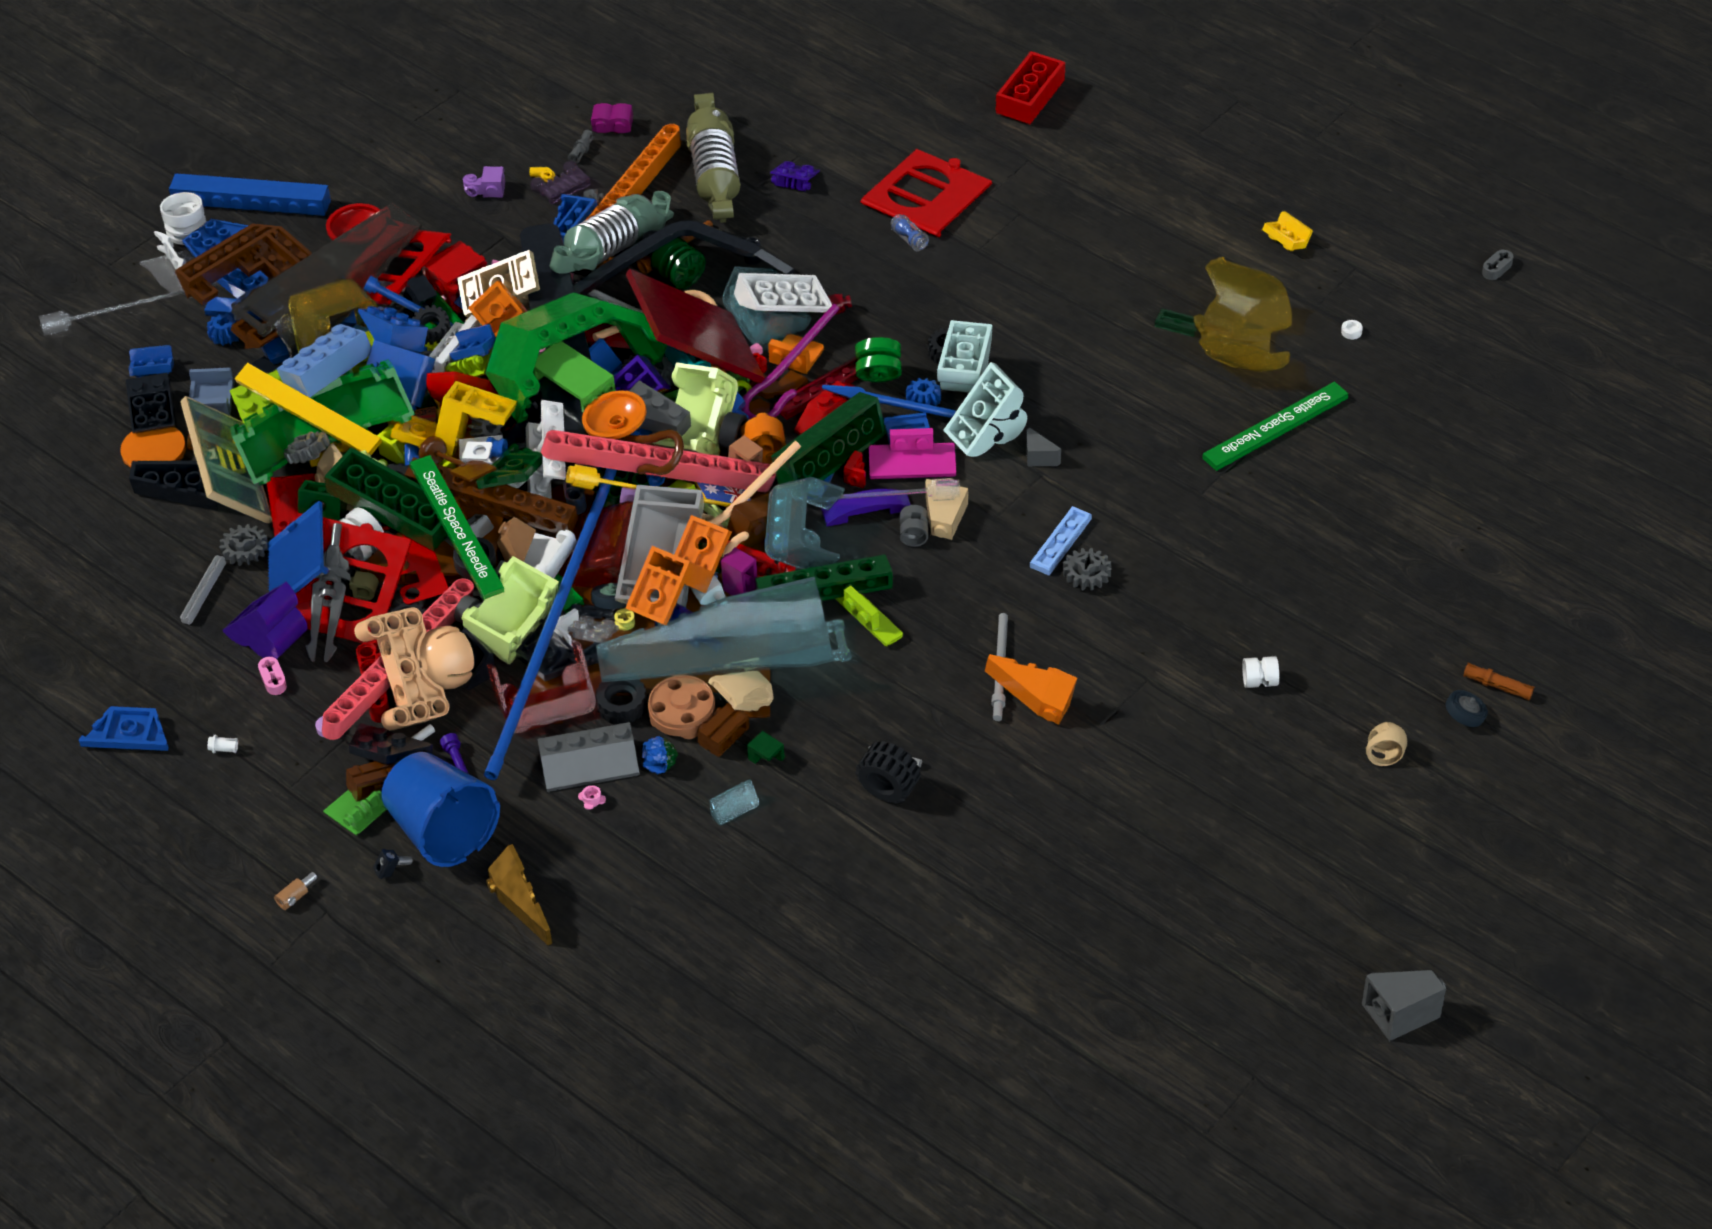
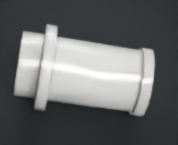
(222, 744)

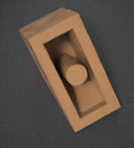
(515, 539)

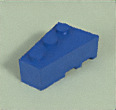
(573, 211)

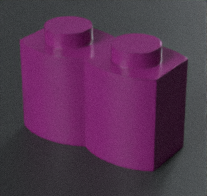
(612, 118)

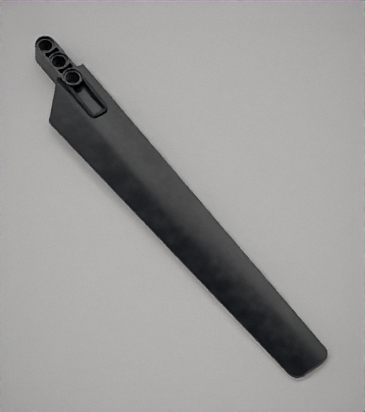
(553, 285)

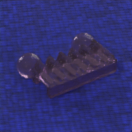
(569, 182)

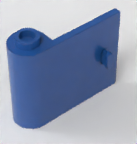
(409, 366)

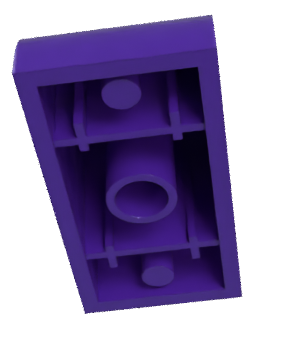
(269, 623)

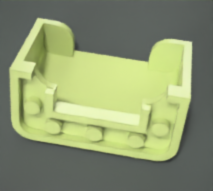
(708, 397)
(509, 617)

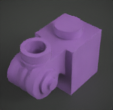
(489, 185)

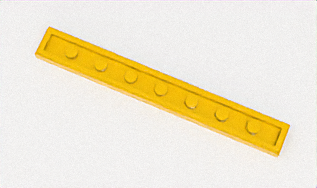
(307, 409)

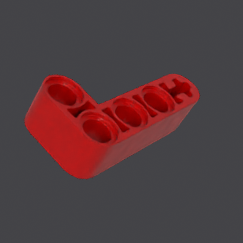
(367, 654)

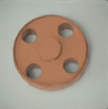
(681, 705)

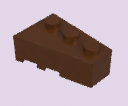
(751, 518)

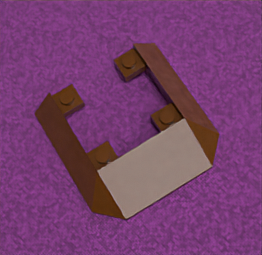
(251, 250)

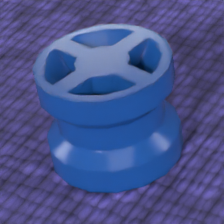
(498, 447)

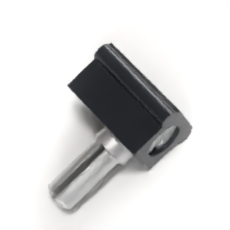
(388, 861)

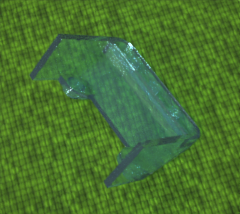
(785, 530)

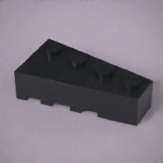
(170, 481)

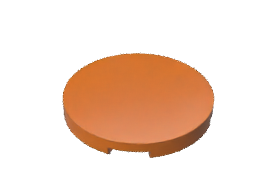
(153, 445)

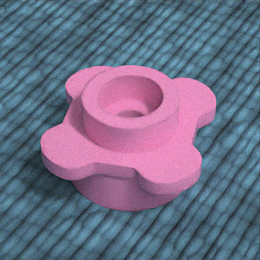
(591, 797)

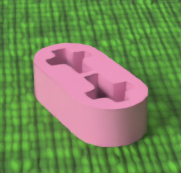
(268, 677)

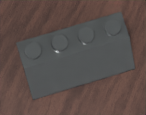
(588, 757)

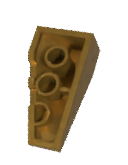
(516, 893)

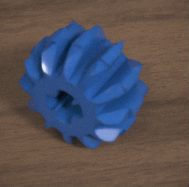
(220, 329)
(924, 392)

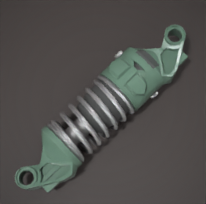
(611, 231)

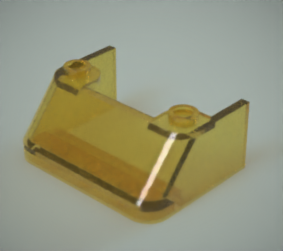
(313, 307)

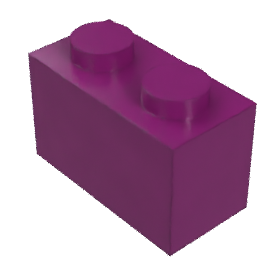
(738, 572)

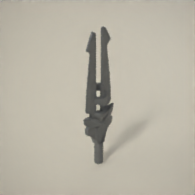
(337, 569)

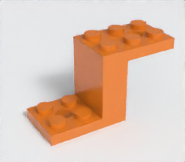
(672, 571)

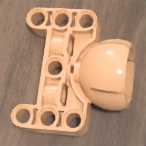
(426, 662)

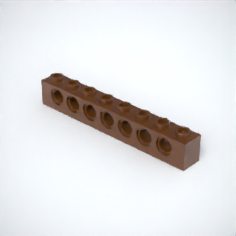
(509, 502)

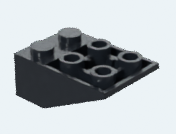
(150, 402)

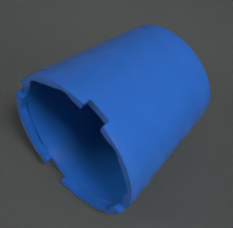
(440, 808)

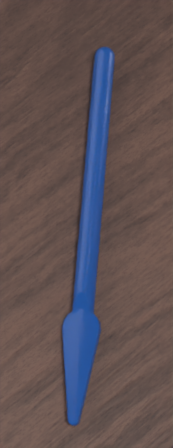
(849, 392)

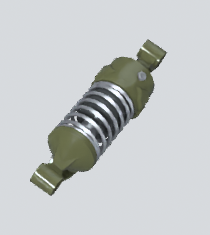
(712, 149)

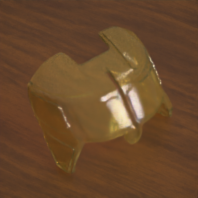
(1244, 312)

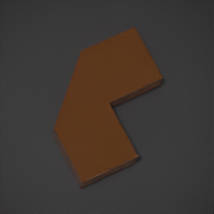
(790, 381)

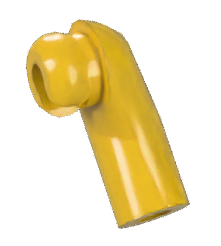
(543, 172)

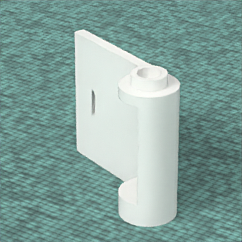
(550, 553)

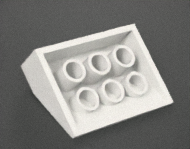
(781, 292)

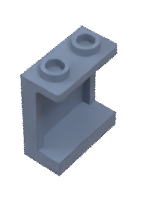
(212, 388)

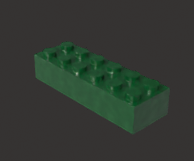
(833, 440)
(386, 497)

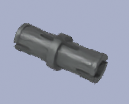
(581, 146)

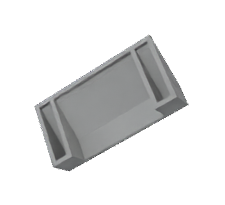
(658, 521)

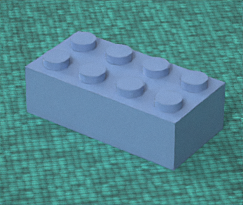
(325, 359)

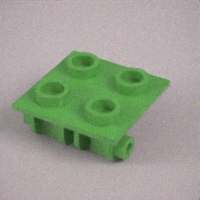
(356, 815)

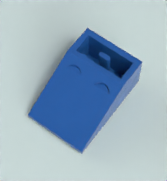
(394, 328)

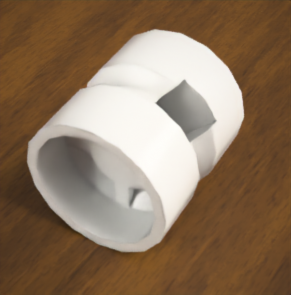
(1260, 672)

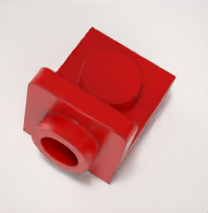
(854, 470)

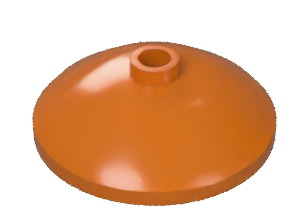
(614, 415)

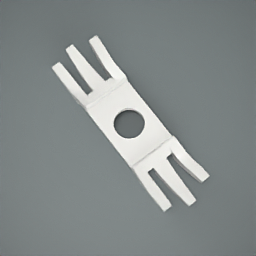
(168, 250)

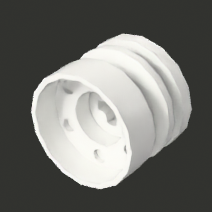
(182, 215)

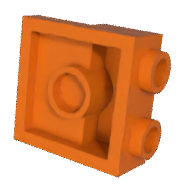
(496, 306)

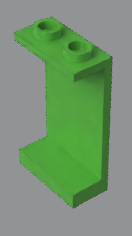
(574, 373)

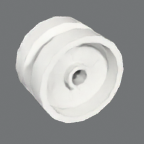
(358, 517)

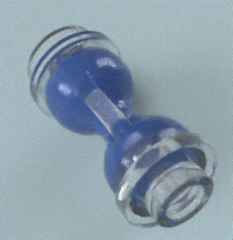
(904, 227)

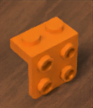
(804, 361)

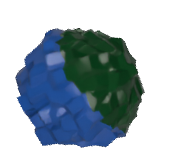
(658, 755)

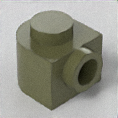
(363, 585)

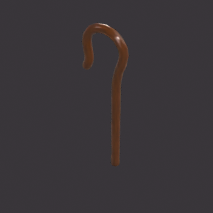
(646, 439)

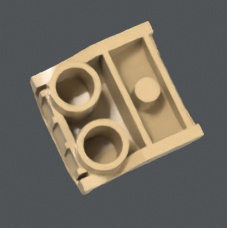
(744, 689)

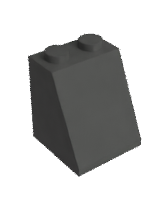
(1403, 1000)

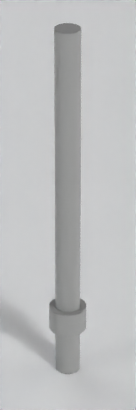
(998, 697)

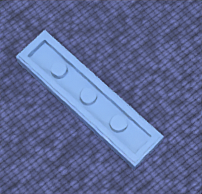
(1060, 541)

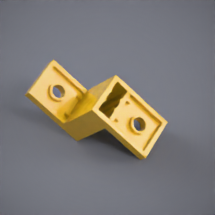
(454, 415)

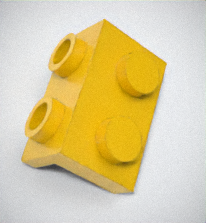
(1289, 232)

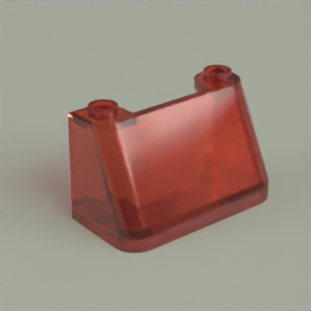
(606, 547)

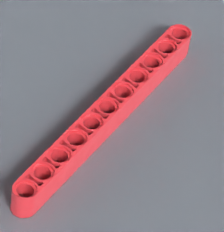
(630, 455)
(374, 680)

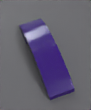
(853, 506)

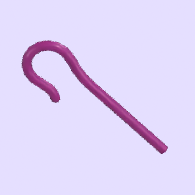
(784, 365)

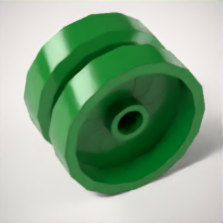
(878, 359)

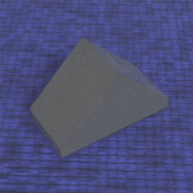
(1041, 450)

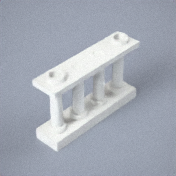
(551, 419)

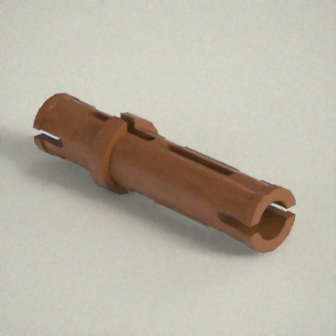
(1493, 679)

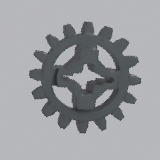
(306, 447)
(243, 544)
(1087, 569)

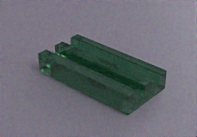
(1176, 322)

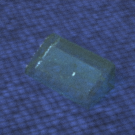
(733, 802)

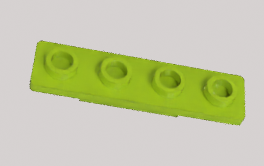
(870, 616)

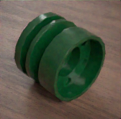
(678, 263)

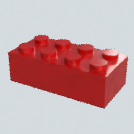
(1030, 87)

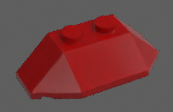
(820, 407)

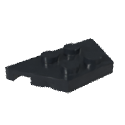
(384, 745)

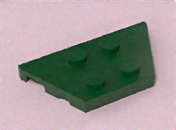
(512, 467)

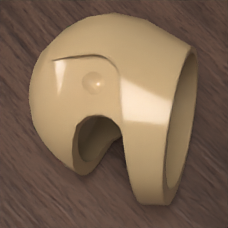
(1389, 740)

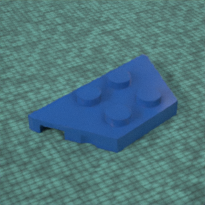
(127, 730)

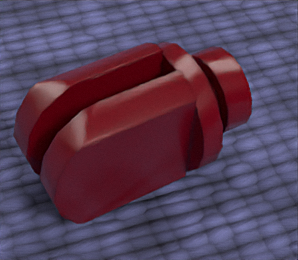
(840, 302)

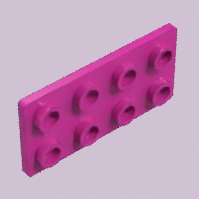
(912, 456)

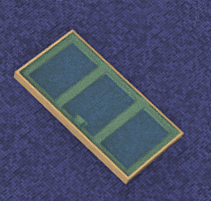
(220, 462)

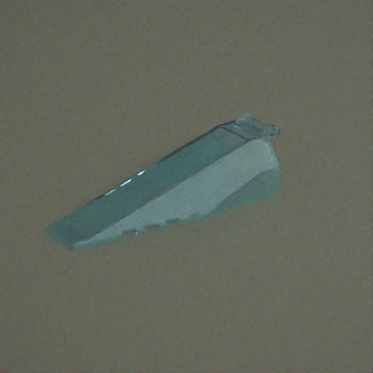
(734, 634)

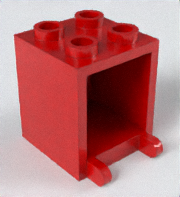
(449, 265)

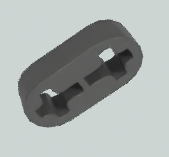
(1500, 266)

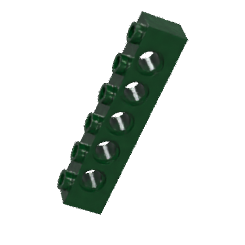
(862, 574)

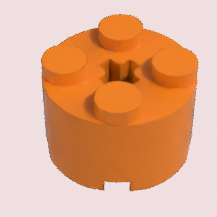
(765, 432)

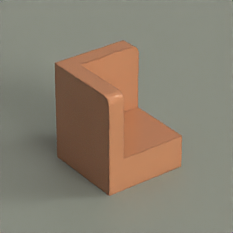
(745, 449)

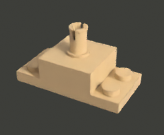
(515, 273)

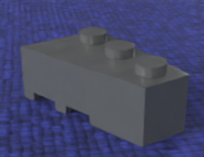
(661, 411)

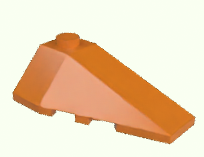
(1041, 690)

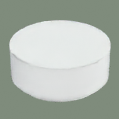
(1351, 329)

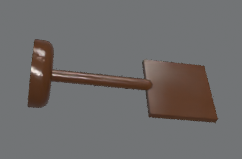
(468, 471)

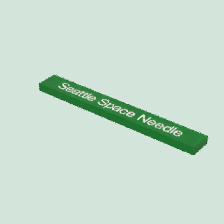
(1275, 426)
(457, 527)

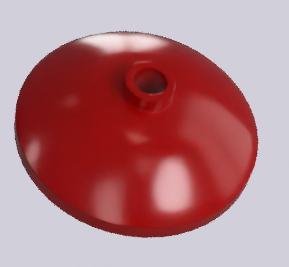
(348, 217)

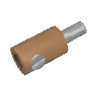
(294, 891)

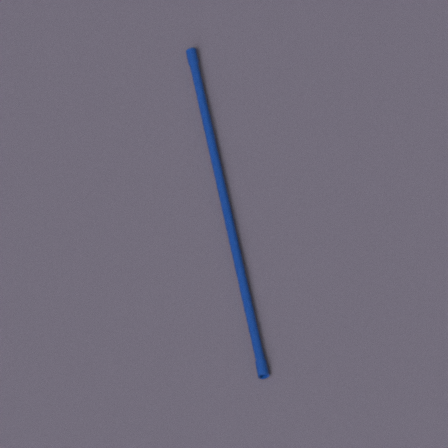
(497, 759)

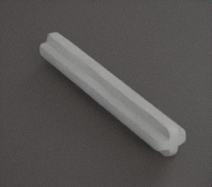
(203, 589)

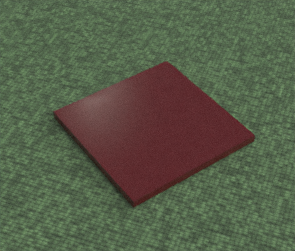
(694, 326)

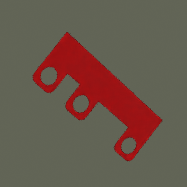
(428, 570)

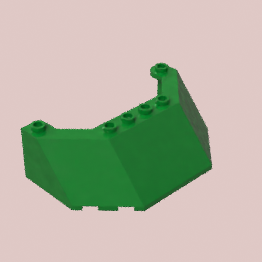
(525, 335)
(362, 397)

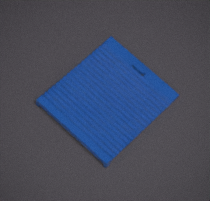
(297, 551)

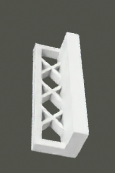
(443, 349)

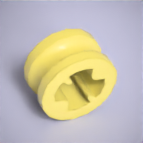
(630, 621)

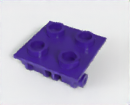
(799, 175)

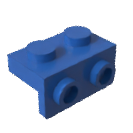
(473, 342)
(151, 360)

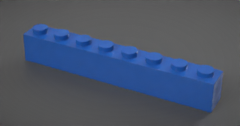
(254, 194)

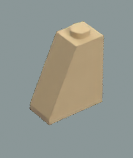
(946, 514)

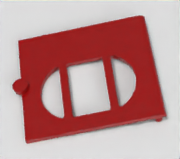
(944, 208)
(432, 242)
(394, 549)

